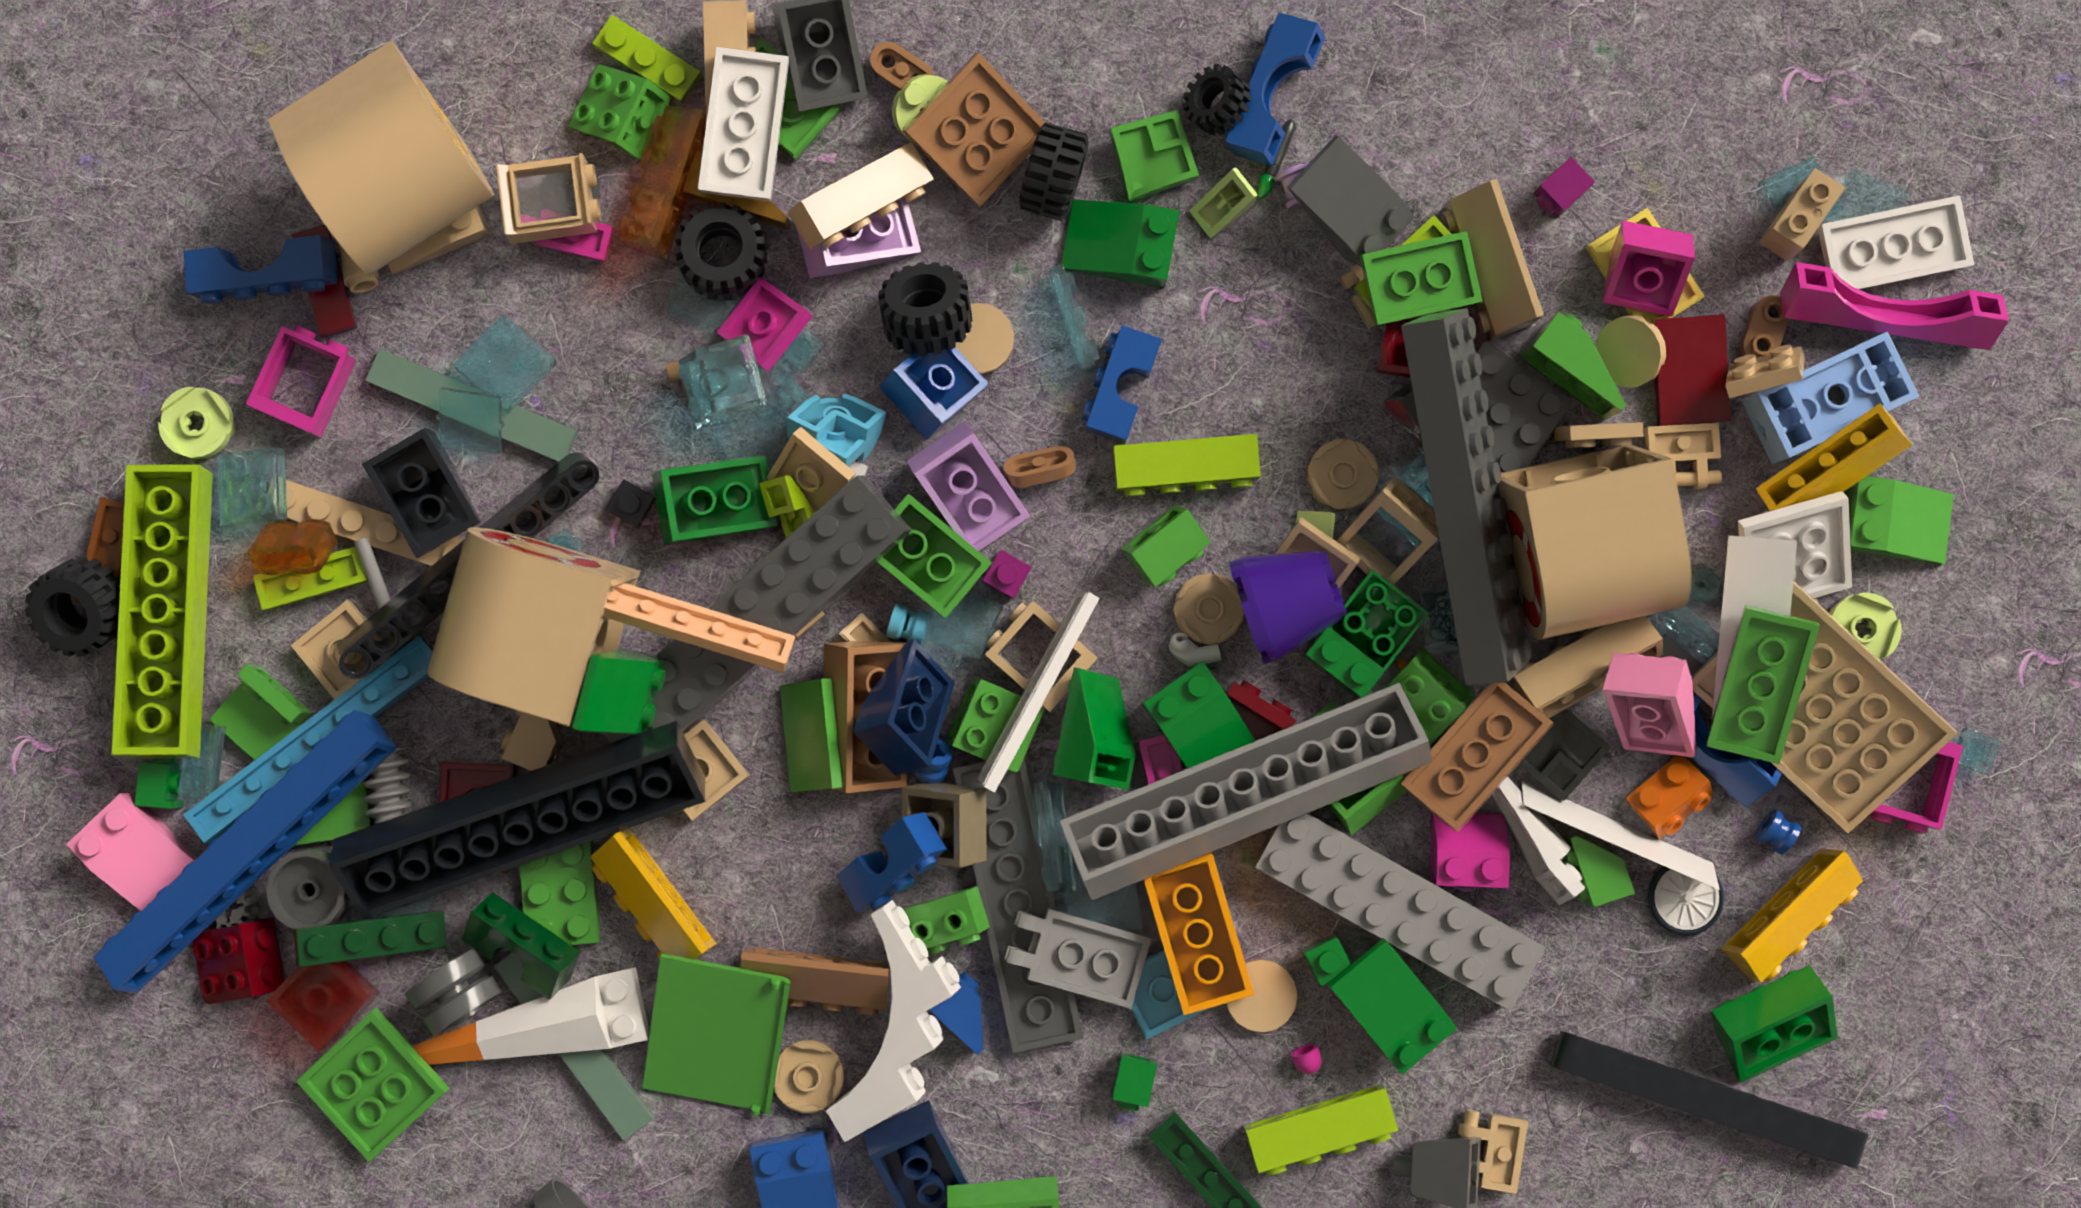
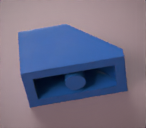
(963, 1013)

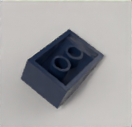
(906, 711)
(915, 1158)

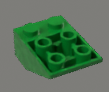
(1368, 638)
(1095, 732)

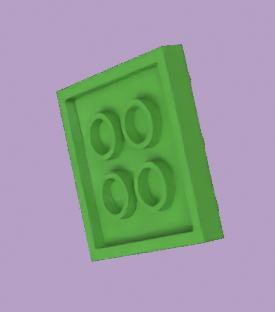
(372, 1084)

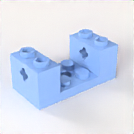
(1802, 416)

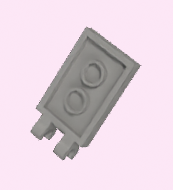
(1081, 956)

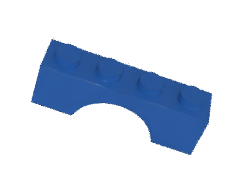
(1289, 48)
(302, 263)
(1740, 775)

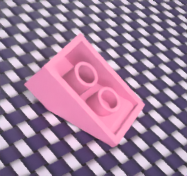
(1652, 703)
(131, 850)

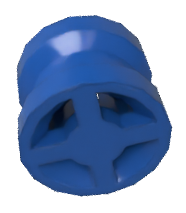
(939, 764)
(1778, 831)

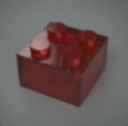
(323, 1000)

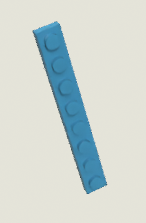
(370, 695)

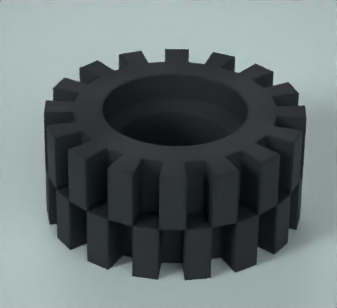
(1229, 107)

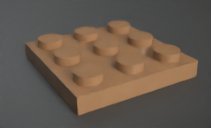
(976, 129)

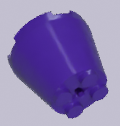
(1287, 599)

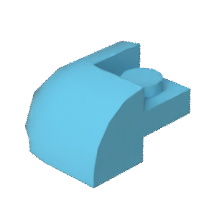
(841, 425)

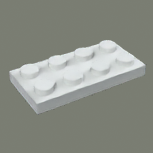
(743, 124)
(1898, 243)

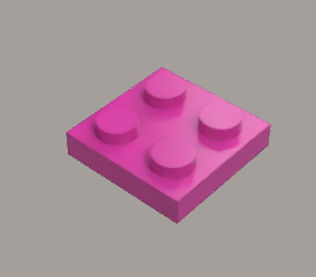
(768, 319)

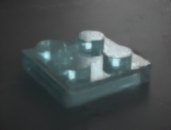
(505, 363)
(252, 487)

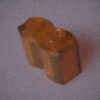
(292, 547)

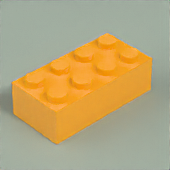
(1198, 935)

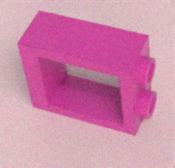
(274, 367)
(1937, 798)

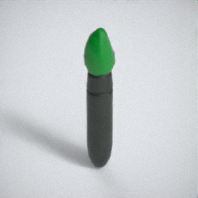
(1266, 181)

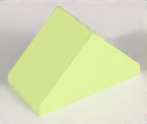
(1224, 203)

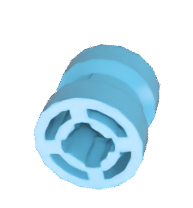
(908, 624)

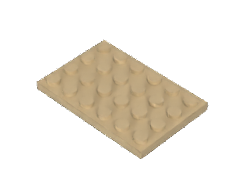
(1854, 723)

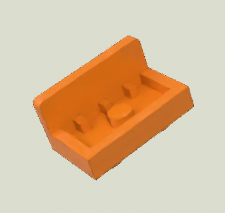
(1671, 796)

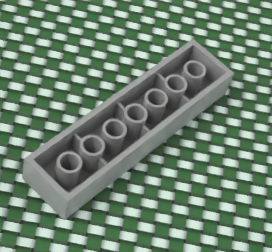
(1400, 908)

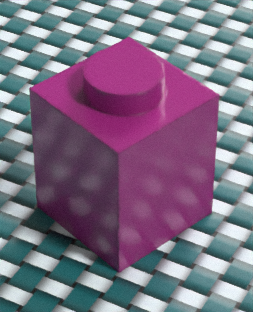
(1563, 188)
(1006, 574)

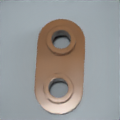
(905, 64)
(1763, 327)
(1039, 466)

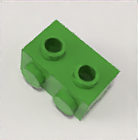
(1166, 546)
(948, 919)

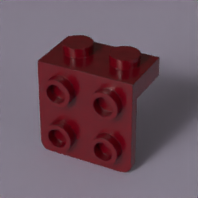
(1257, 714)
(238, 961)

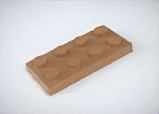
(1477, 754)

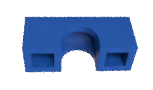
(1130, 354)
(911, 851)

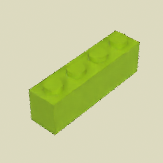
(1186, 463)
(1320, 1129)

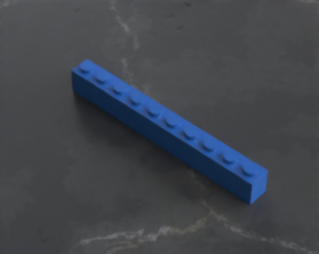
(244, 852)

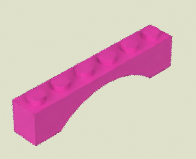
(1960, 319)

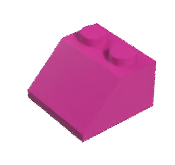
(1648, 268)
(1473, 855)

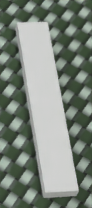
(1037, 690)

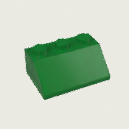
(1775, 1023)

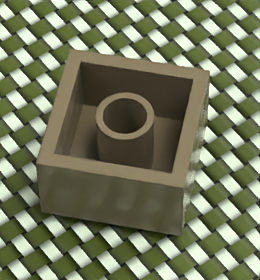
(957, 817)

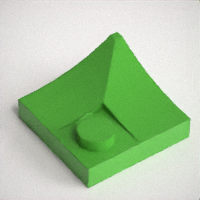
(1153, 155)

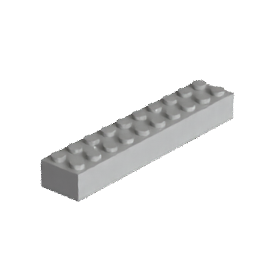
(1246, 791)

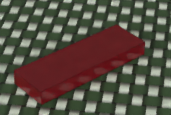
(333, 305)

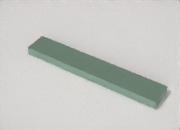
(423, 387)
(592, 1068)

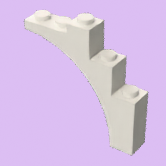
(911, 1032)

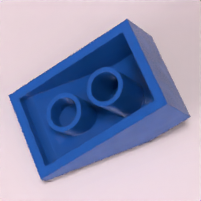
(795, 1171)

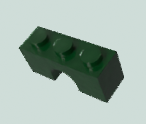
(544, 956)

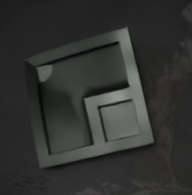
(1565, 754)

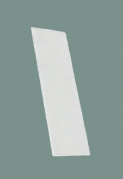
(1756, 575)
(1619, 834)

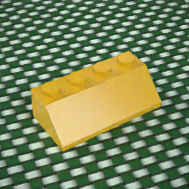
(650, 897)
(1793, 914)

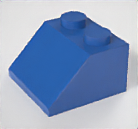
(933, 388)

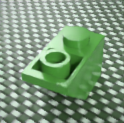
(1601, 872)

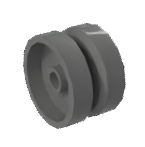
(306, 891)
(453, 992)

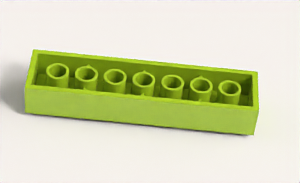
(162, 612)

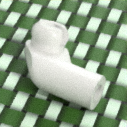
(1190, 653)

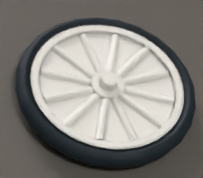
(1684, 903)

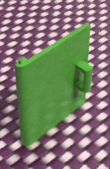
(716, 1033)

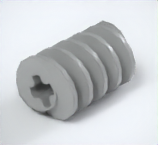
(387, 788)

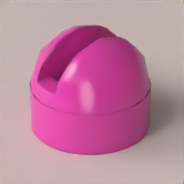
(1307, 1058)

